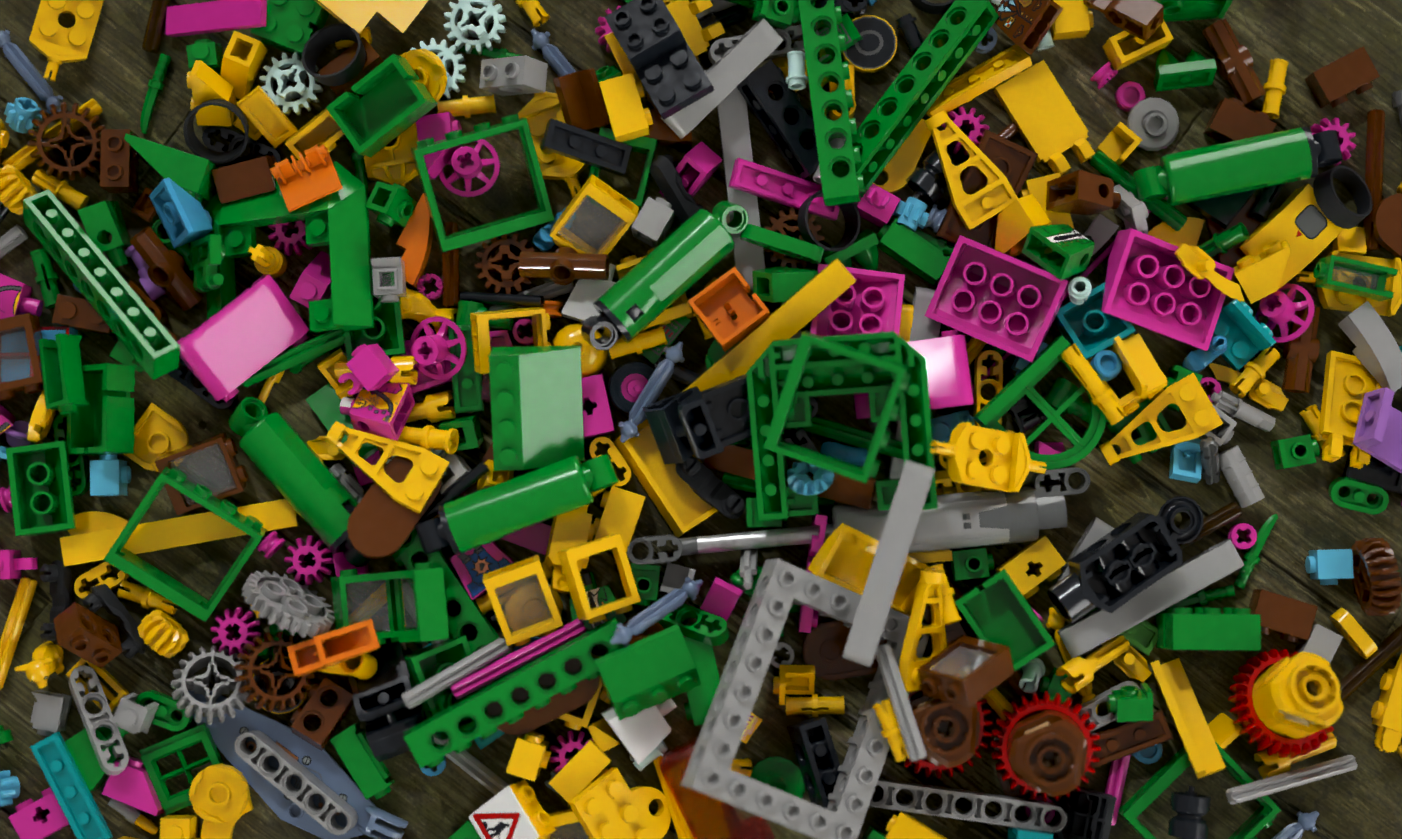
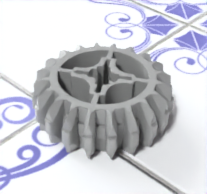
(200, 683)

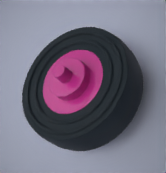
(627, 384)

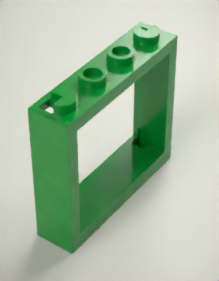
(499, 227)
(880, 438)
(160, 581)
(1170, 772)

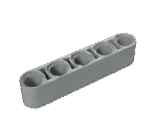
(728, 74)
(282, 780)

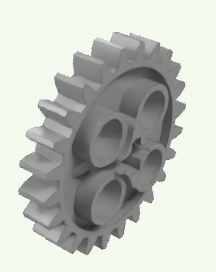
(288, 604)

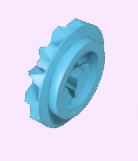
(802, 484)

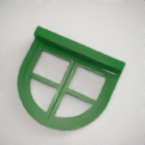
(1023, 385)

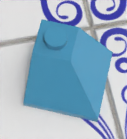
(180, 213)

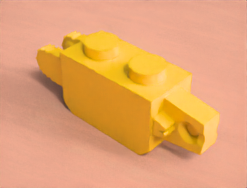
(566, 532)
(1388, 710)

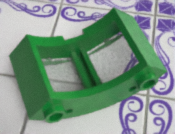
(394, 602)

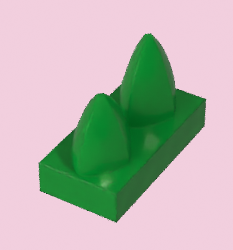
(1193, 72)
(863, 249)

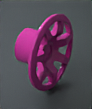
(468, 165)
(1281, 309)
(434, 348)

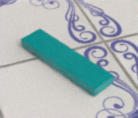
(70, 788)

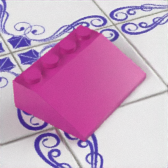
(1157, 293)
(997, 298)
(865, 307)

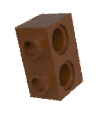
(118, 162)
(87, 635)
(329, 717)

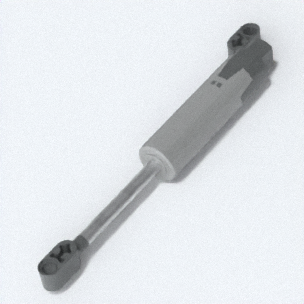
(958, 523)

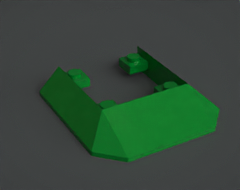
(333, 221)
(827, 375)

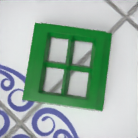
(174, 745)

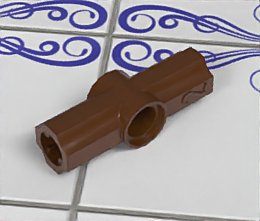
(1234, 62)
(564, 265)
(166, 268)
(1301, 354)

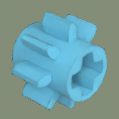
(21, 114)
(911, 213)
(8, 788)

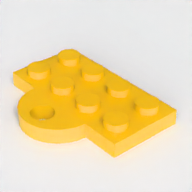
(615, 812)

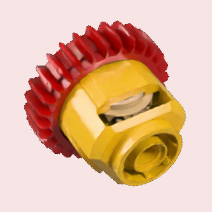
(1286, 701)

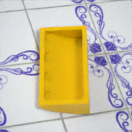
(669, 493)
(847, 562)

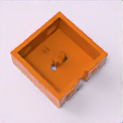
(731, 293)

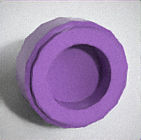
(17, 434)

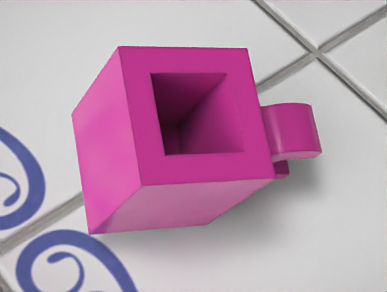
(877, 205)
(369, 368)
(12, 564)

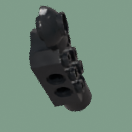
(1127, 560)

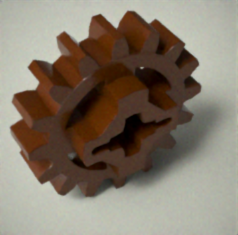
(781, 227)
(493, 264)

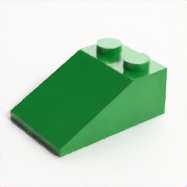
(183, 168)

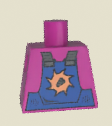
(476, 562)

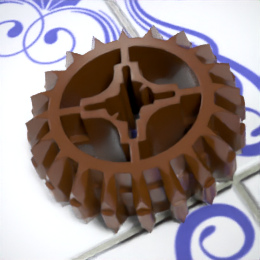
(42, 142)
(1376, 577)
(271, 684)

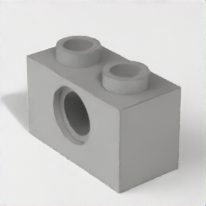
(513, 75)
(653, 221)

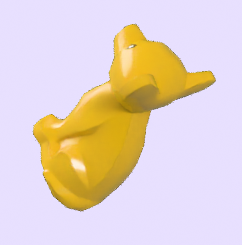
(419, 307)
(45, 661)

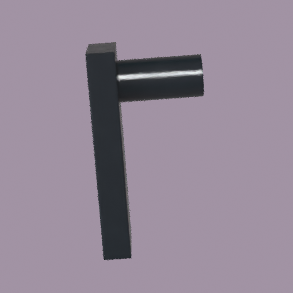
(585, 147)

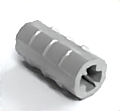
(1240, 477)

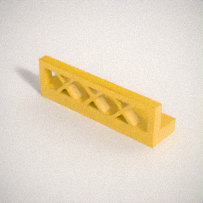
(1188, 718)

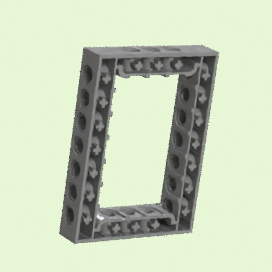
(737, 691)

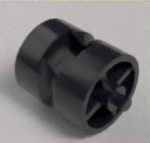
(929, 181)
(1189, 809)

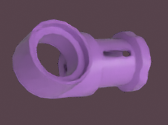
(151, 289)

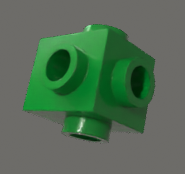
(391, 204)

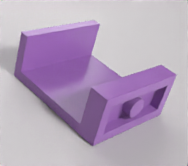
(1380, 428)

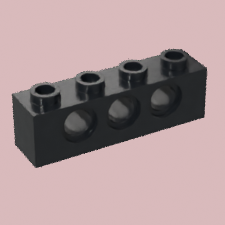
(771, 116)
(815, 758)

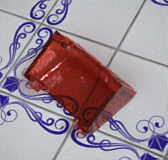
(705, 815)

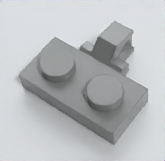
(1131, 211)

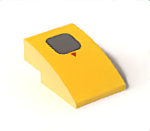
(1301, 225)

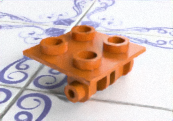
(306, 178)

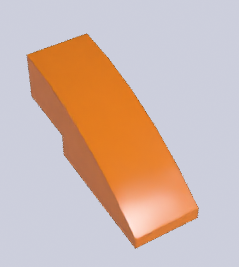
(416, 242)
(333, 648)

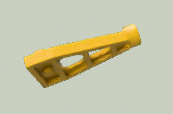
(984, 203)
(1194, 405)
(421, 479)
(927, 592)

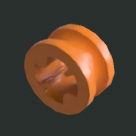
(552, 308)

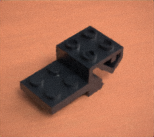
(659, 55)
(700, 420)
(381, 702)

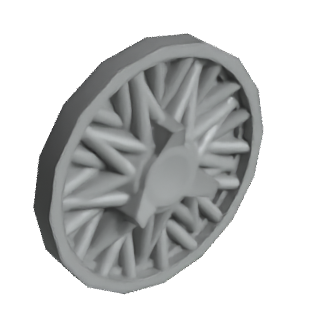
(1154, 123)

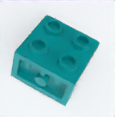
(1243, 333)

